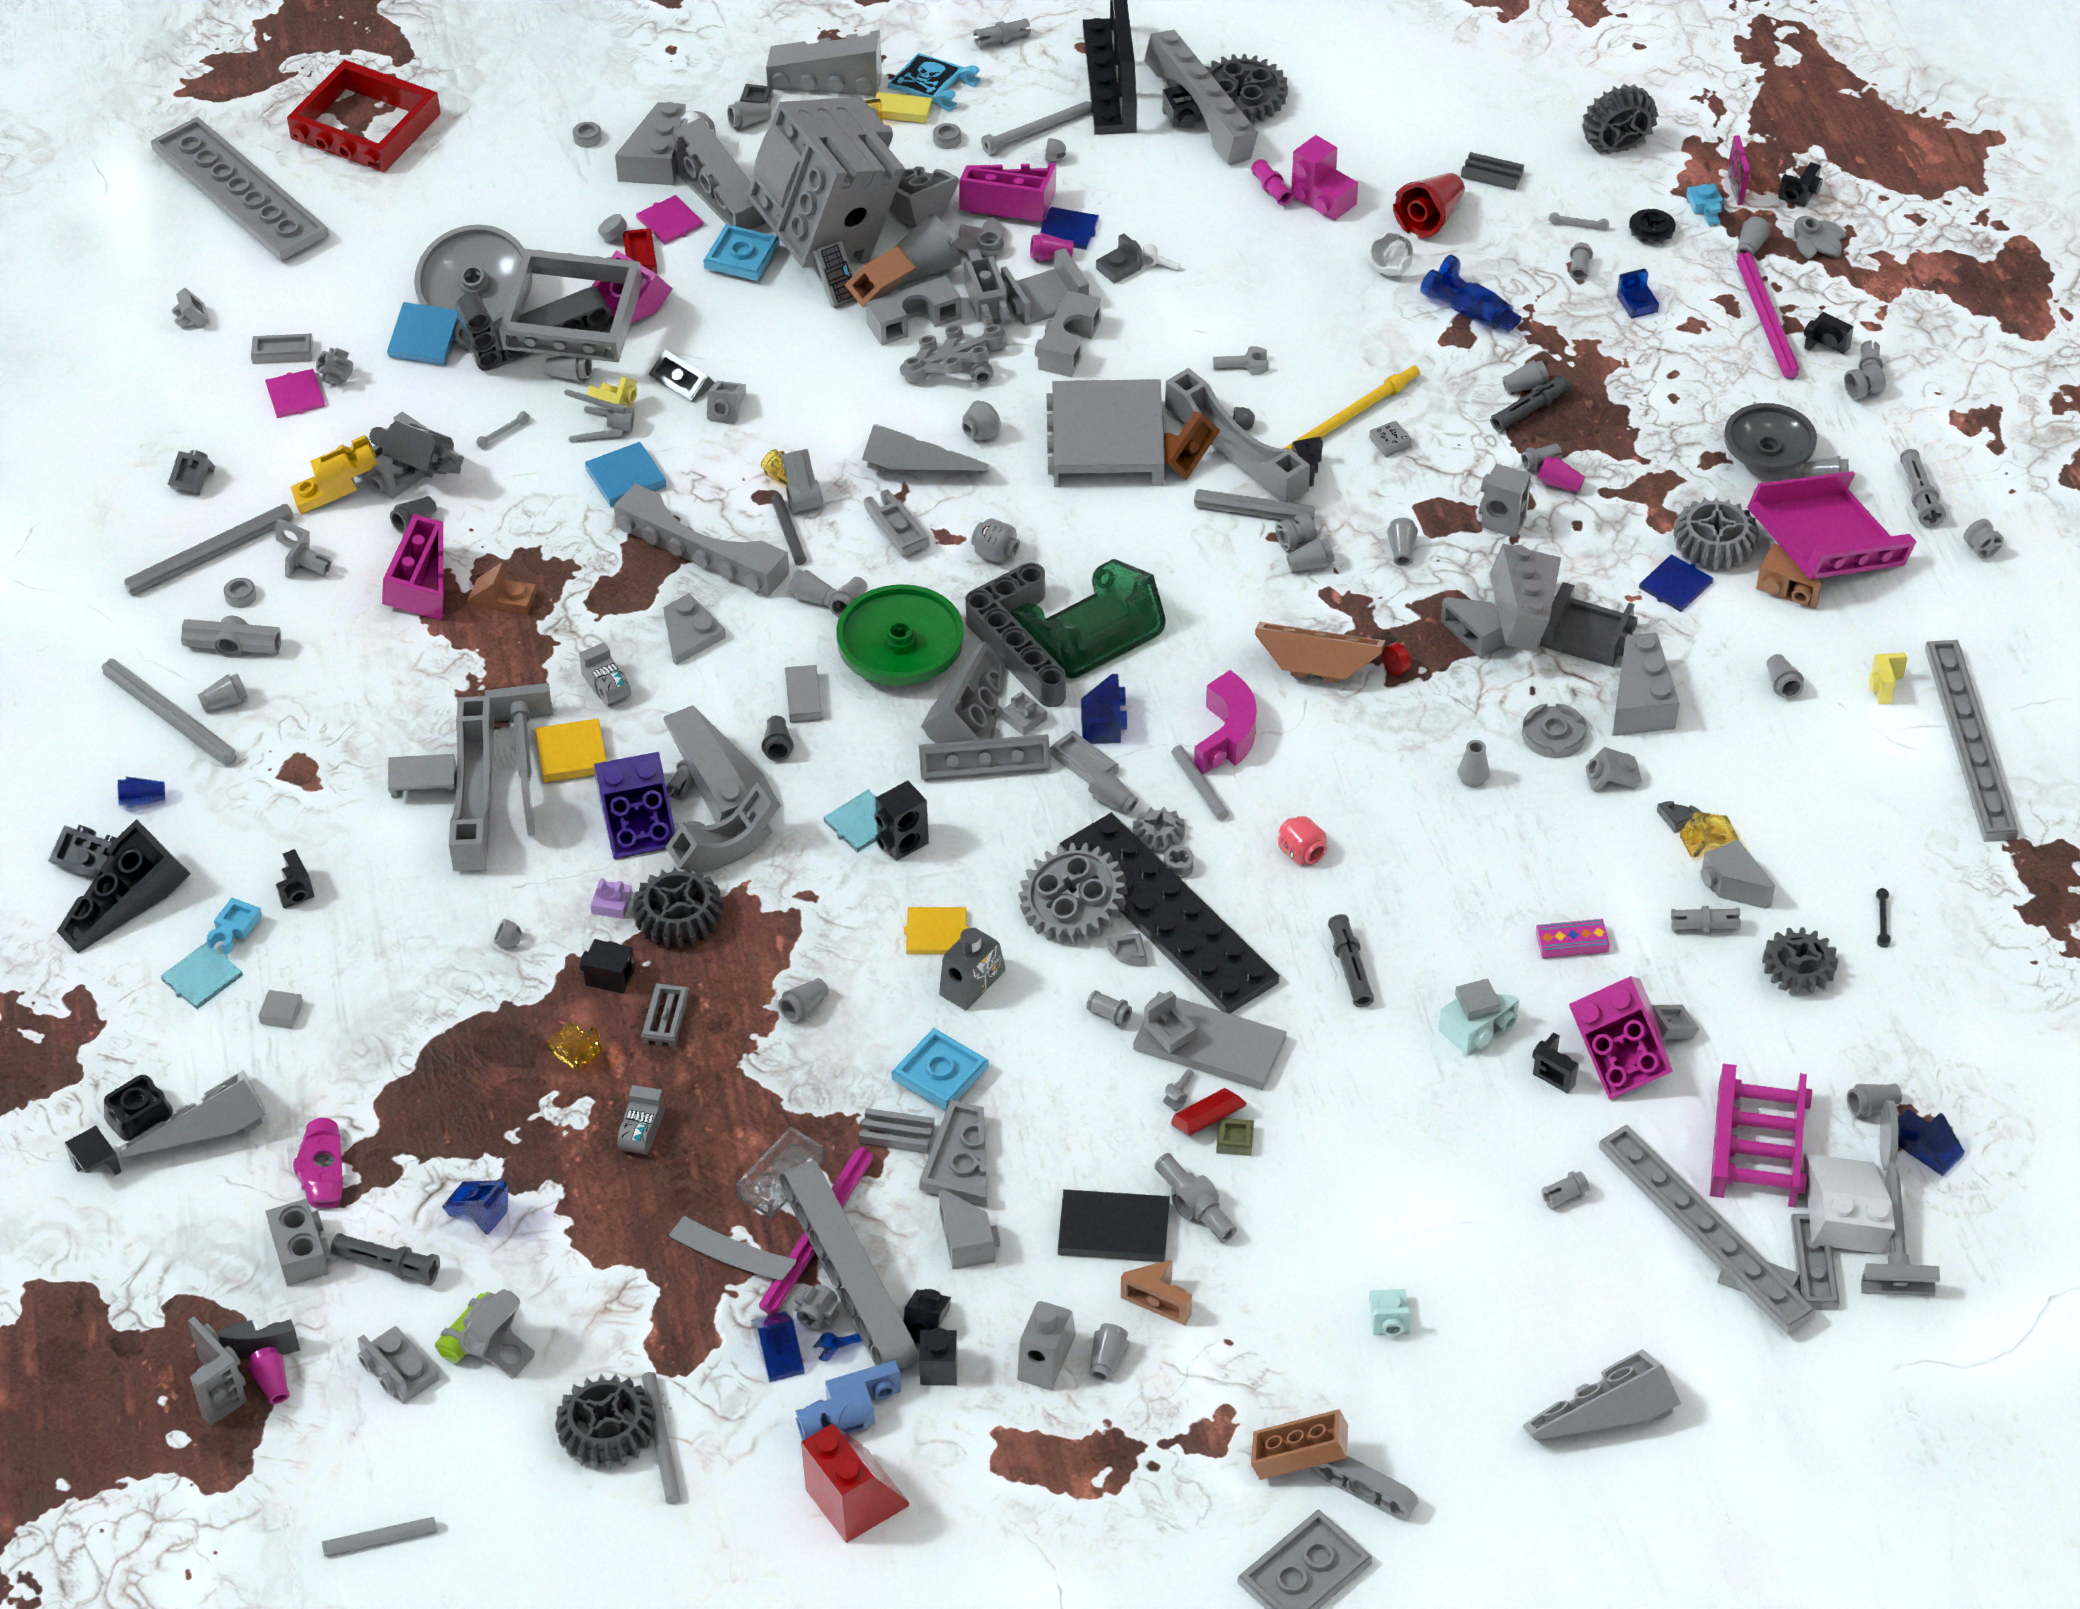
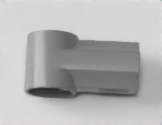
(802, 488)

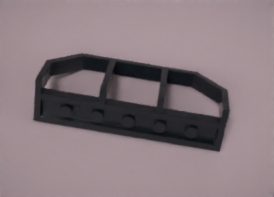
(1102, 71)

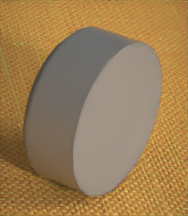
(587, 134)
(947, 136)
(612, 227)
(240, 592)

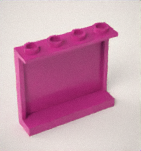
(1826, 526)

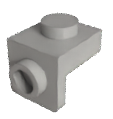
(1613, 767)
(1168, 1023)

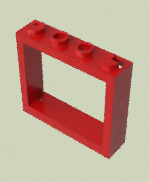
(419, 101)

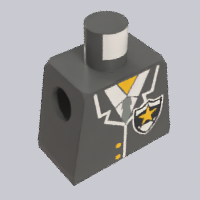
(970, 968)

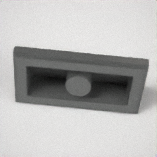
(681, 376)

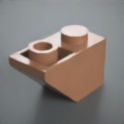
(880, 276)
(1784, 579)

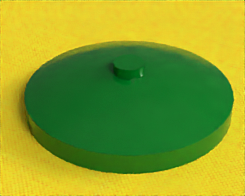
(900, 635)

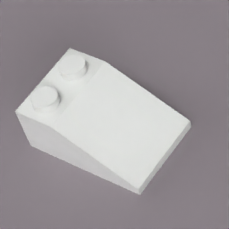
(1847, 1204)

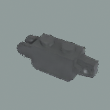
(417, 447)

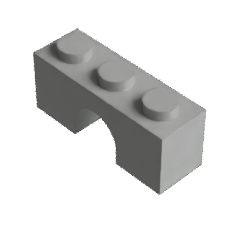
(932, 300)
(1062, 343)

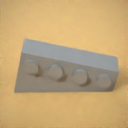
(827, 66)
(714, 175)

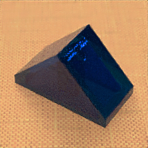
(778, 1345)

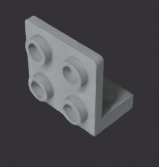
(218, 1381)

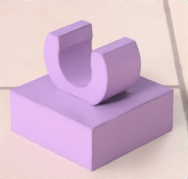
(611, 899)

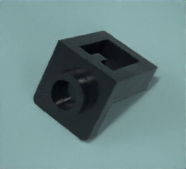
(1829, 332)
(1311, 452)
(296, 883)
(1554, 1067)

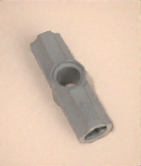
(231, 636)

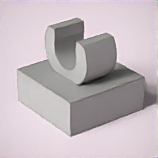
(189, 310)
(1023, 713)

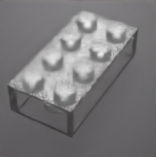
(761, 1183)

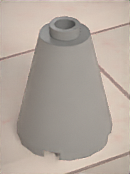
(929, 248)

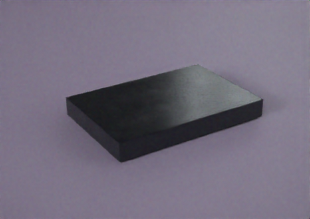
(1113, 1225)

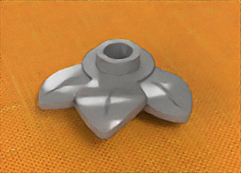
(1818, 236)
(986, 239)

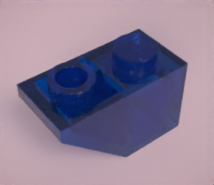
(1101, 712)

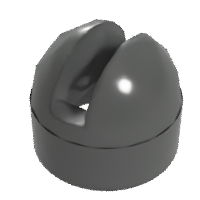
(1244, 417)

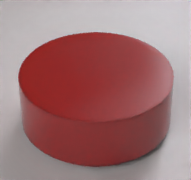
(1396, 659)

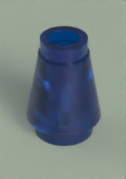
(139, 791)

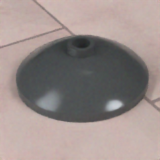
(1770, 437)

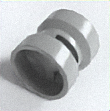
(1864, 381)
(1294, 532)

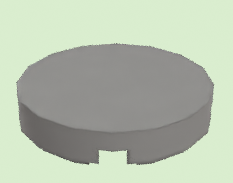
(1554, 730)

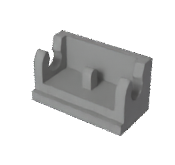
(422, 773)

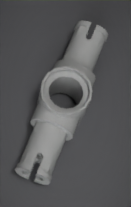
(1195, 1197)

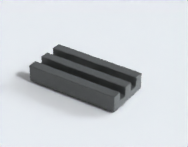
(1492, 171)

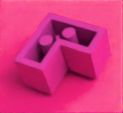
(1318, 181)

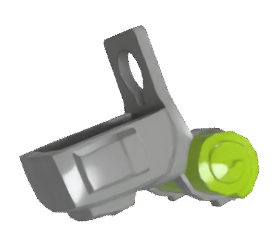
(482, 1329)

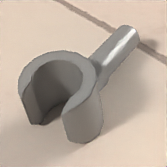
(1175, 1096)

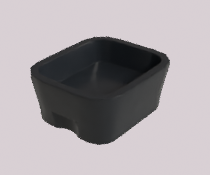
(136, 1107)

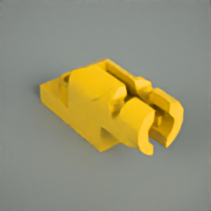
(334, 474)

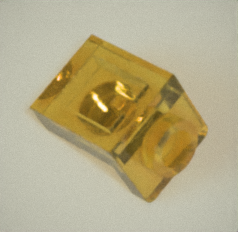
(1707, 830)
(575, 1045)

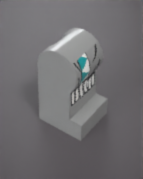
(603, 674)
(641, 1119)

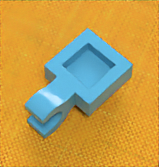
(1706, 200)

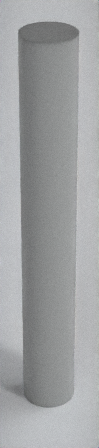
(1200, 782)
(379, 1536)

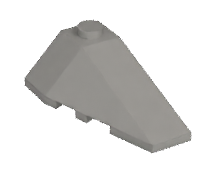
(904, 452)
(714, 762)

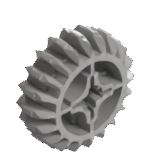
(1715, 533)

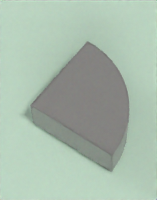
(1128, 949)

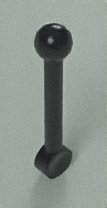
(1883, 938)

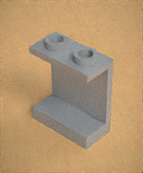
(1038, 295)

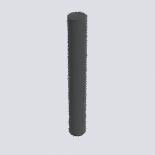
(788, 529)

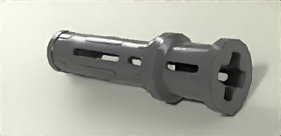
(400, 1261)

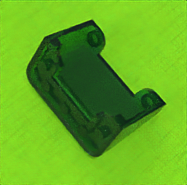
(1102, 626)

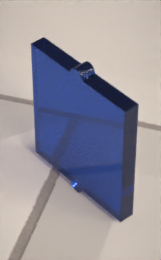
(1070, 226)
(1676, 583)

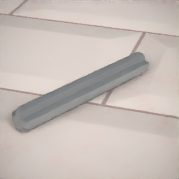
(1250, 505)

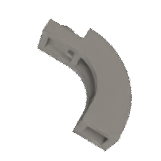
(728, 840)

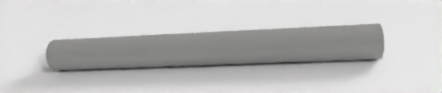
(661, 1440)

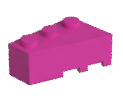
(1008, 192)
(416, 570)

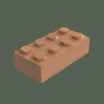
(1299, 1444)

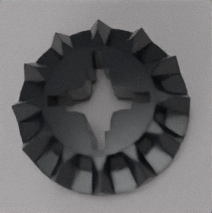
(1656, 219)

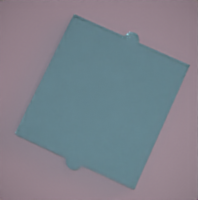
(855, 821)
(201, 975)

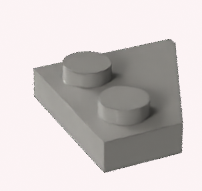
(690, 628)

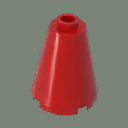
(1427, 203)

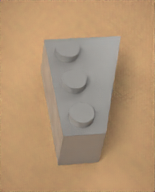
(650, 150)
(1645, 689)

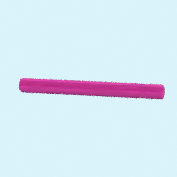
(1767, 315)
(803, 1250)

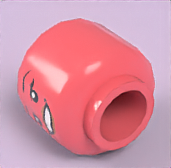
(1302, 840)

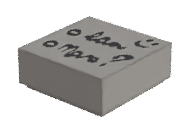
(1390, 438)

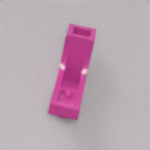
(1236, 706)

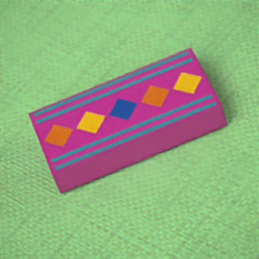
(1572, 938)

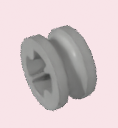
(1176, 854)

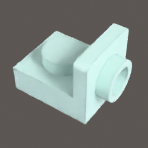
(1389, 1312)

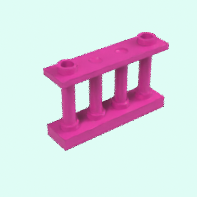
(1728, 1145)

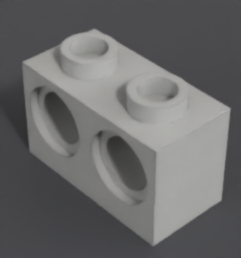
(295, 1242)

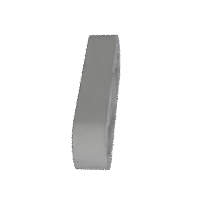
(1369, 1486)

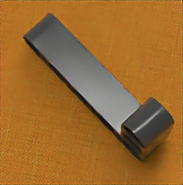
(576, 311)
(991, 621)

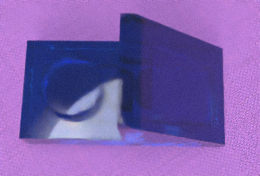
(1929, 1142)
(481, 1200)

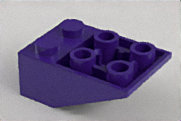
(635, 804)

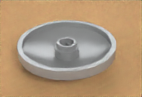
(470, 261)

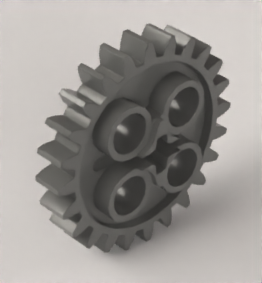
(1261, 92)

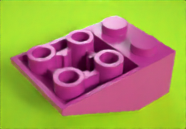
(1622, 1036)

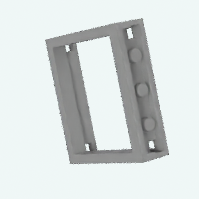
(565, 340)

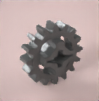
(1800, 960)

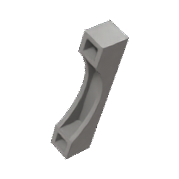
(1228, 127)
(1274, 468)
(751, 564)
(473, 788)

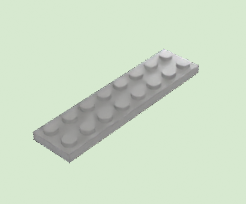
(239, 188)

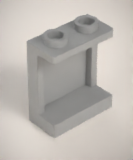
(388, 477)

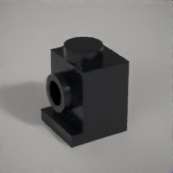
(1181, 113)

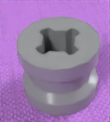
(1983, 538)

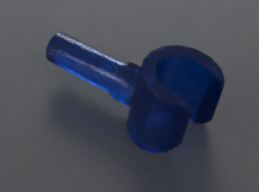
(832, 1343)

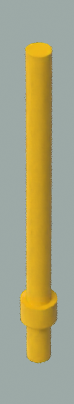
(1391, 385)

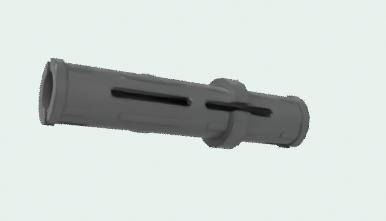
(1539, 398)
(1347, 949)

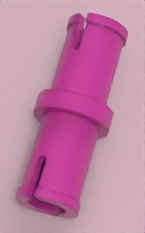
(1272, 182)

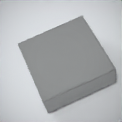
(1477, 998)
(280, 1008)

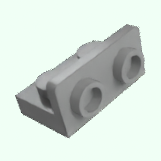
(397, 1363)

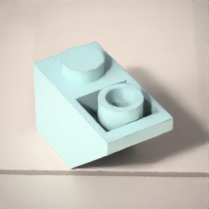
(1478, 1031)

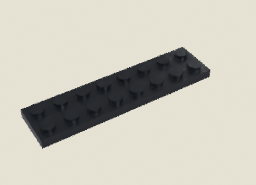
(1179, 920)

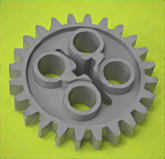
(1073, 893)

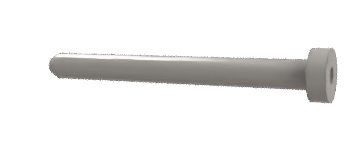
(990, 144)

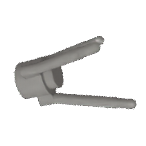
(618, 417)

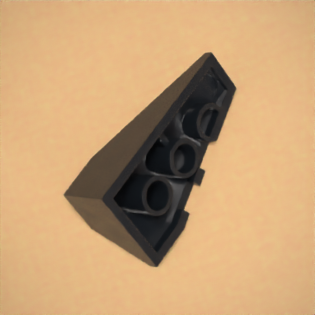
(129, 882)

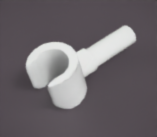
(1150, 258)

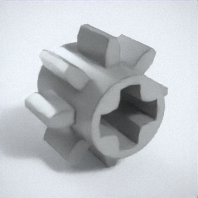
(334, 366)
(817, 1306)

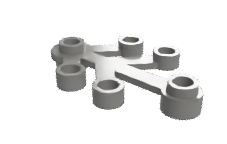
(952, 356)

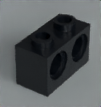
(901, 820)

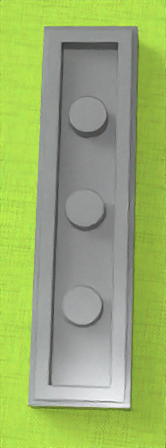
(984, 756)

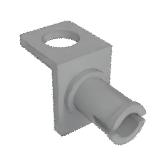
(300, 553)

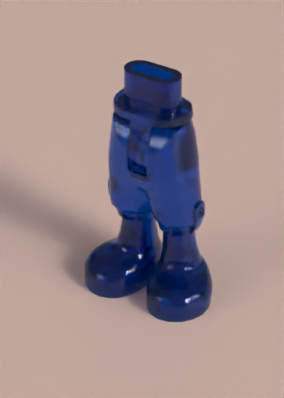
(1468, 298)

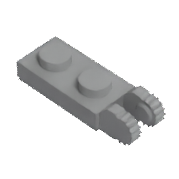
(897, 524)

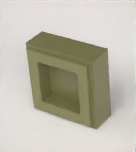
(1235, 1136)

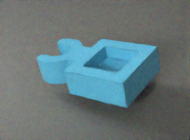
(233, 921)

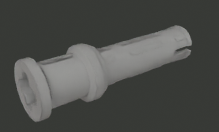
(1924, 495)

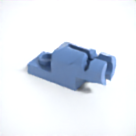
(850, 1400)

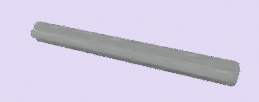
(206, 550)
(169, 712)

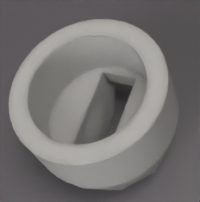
(1055, 150)
(508, 934)

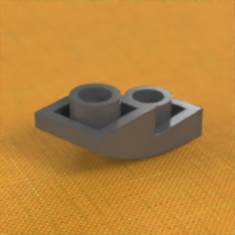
(247, 1340)

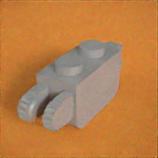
(986, 289)

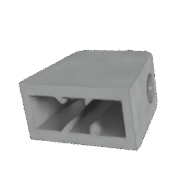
(1052, 1334)

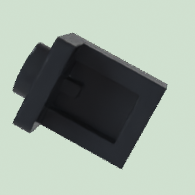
(1801, 189)
(925, 1311)

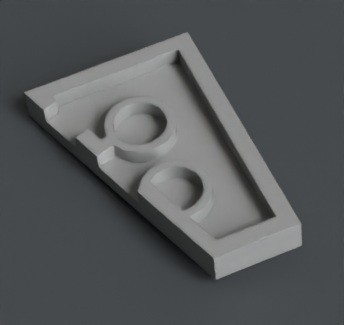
(958, 1155)

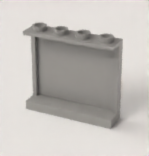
(1106, 428)

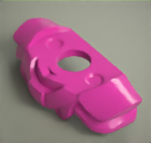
(321, 1184)

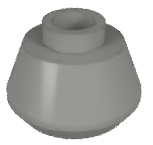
(981, 421)

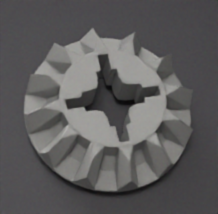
(1170, 834)

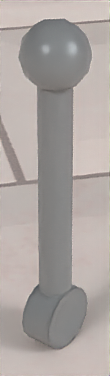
(1602, 224)
(522, 418)

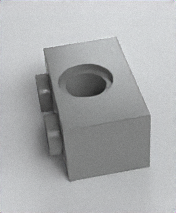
(1505, 500)

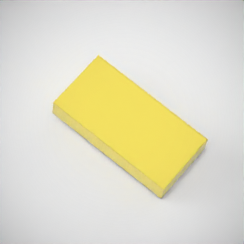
(905, 107)

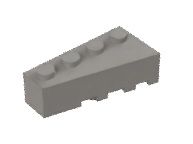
(1524, 593)

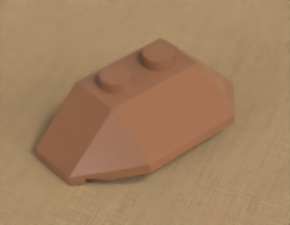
(1317, 652)

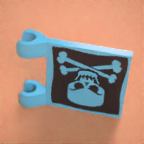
(932, 79)

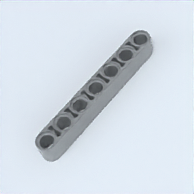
(847, 1265)

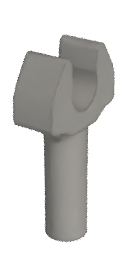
(1254, 360)

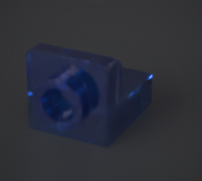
(1635, 294)

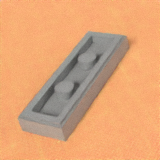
(1814, 1265)

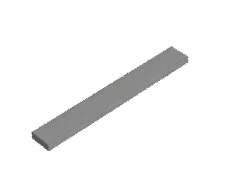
(1971, 741)
(1707, 1229)

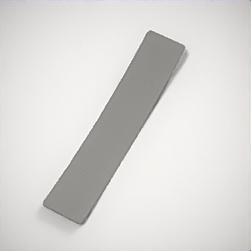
(731, 1251)

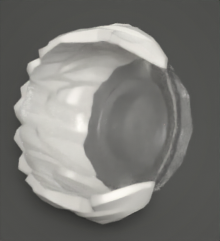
(1391, 254)

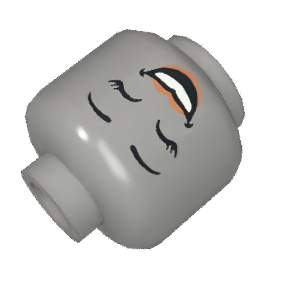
(995, 540)

